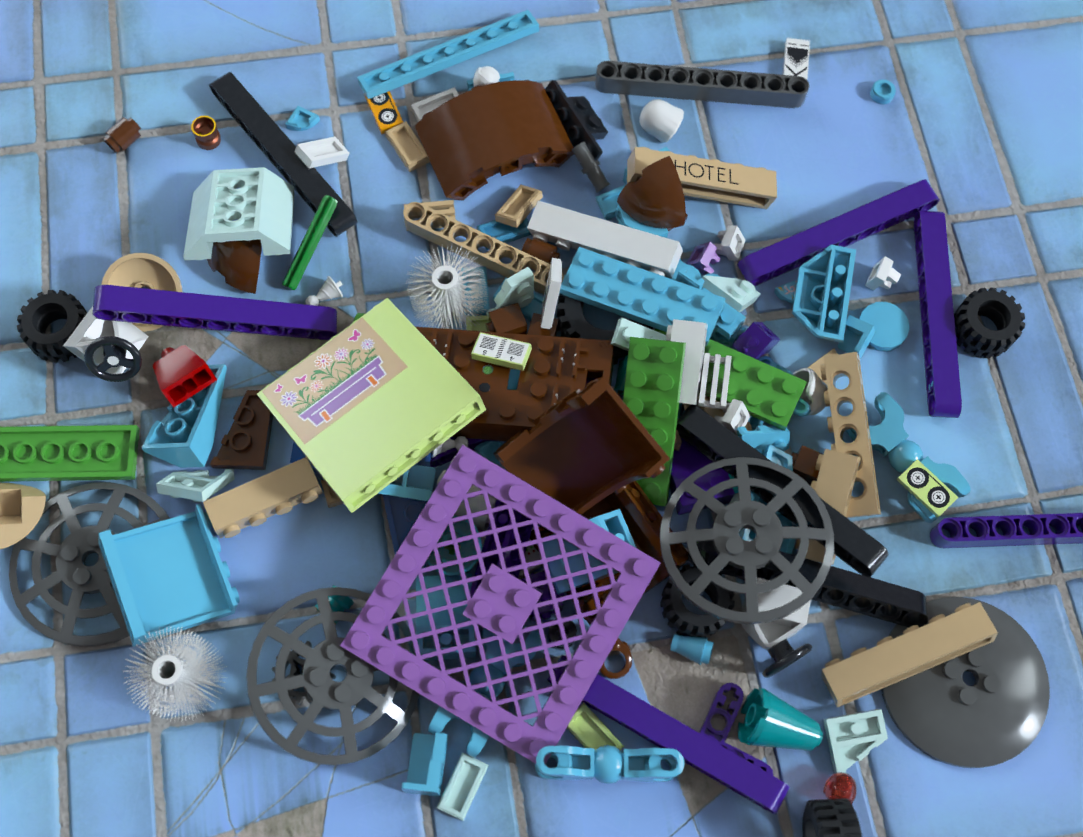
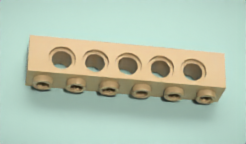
(849, 366)

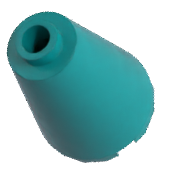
(776, 724)

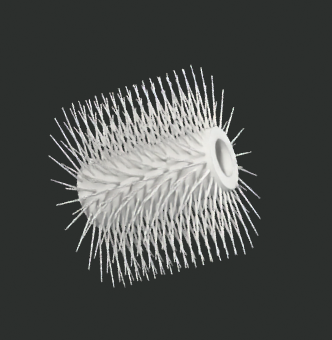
(447, 290)
(174, 672)

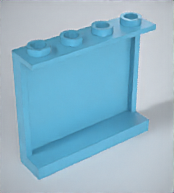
(168, 575)

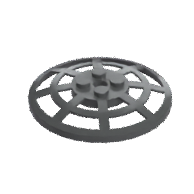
(742, 553)
(72, 567)
(319, 685)

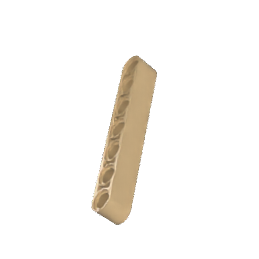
(474, 240)

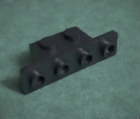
(577, 118)

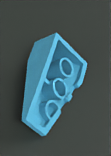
(190, 428)

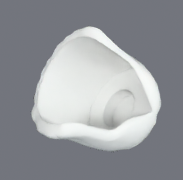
(661, 119)
(814, 389)

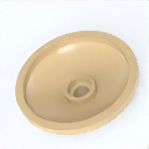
(140, 271)

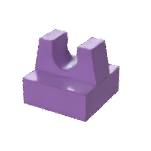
(702, 256)

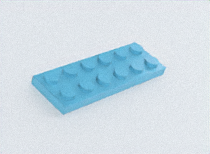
(638, 293)

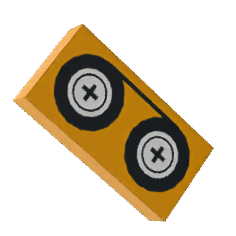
(384, 111)

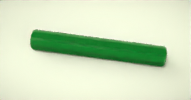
(309, 242)

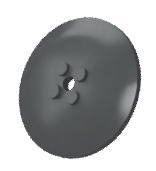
(976, 722)

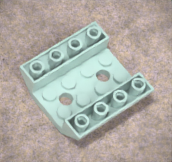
(260, 204)

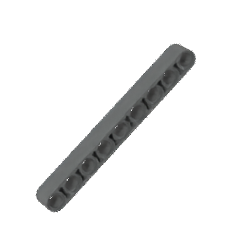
(701, 84)

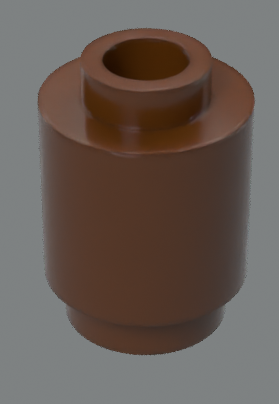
(122, 134)
(540, 250)

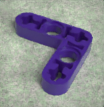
(720, 736)

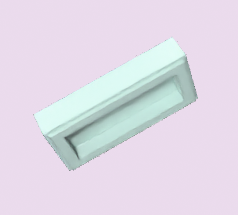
(462, 786)

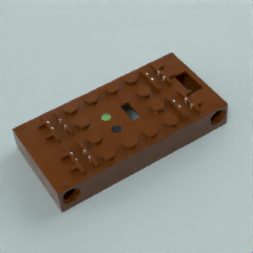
(551, 373)

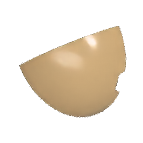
(19, 511)

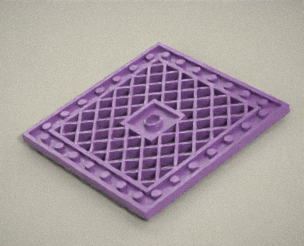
(501, 605)

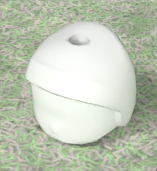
(485, 76)

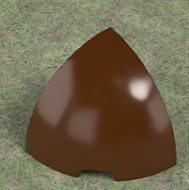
(656, 196)
(237, 263)

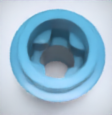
(694, 648)

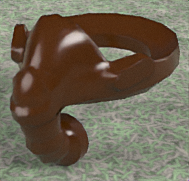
(623, 647)

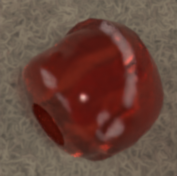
(840, 786)

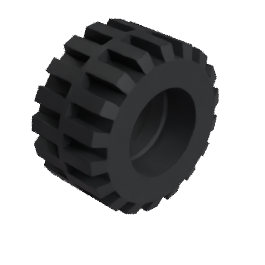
(1000, 310)
(40, 314)
(682, 618)
(830, 819)

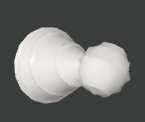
(328, 291)
(448, 444)

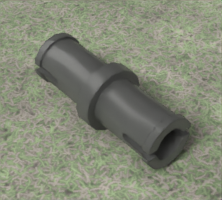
(590, 166)

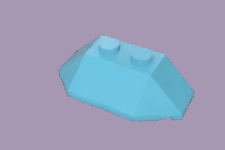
(824, 292)

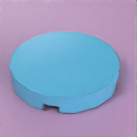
(889, 324)

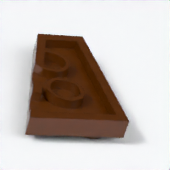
(248, 437)

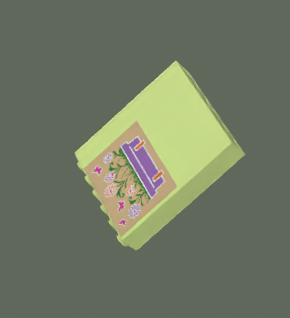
(371, 403)

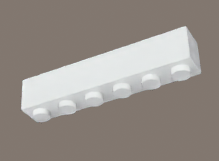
(610, 239)

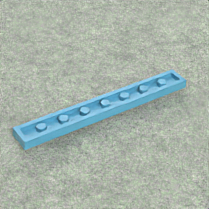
(447, 54)

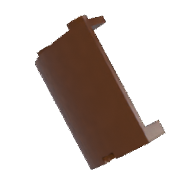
(492, 133)
(583, 448)

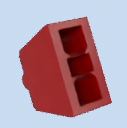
(181, 374)

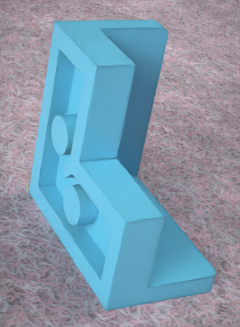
(426, 764)

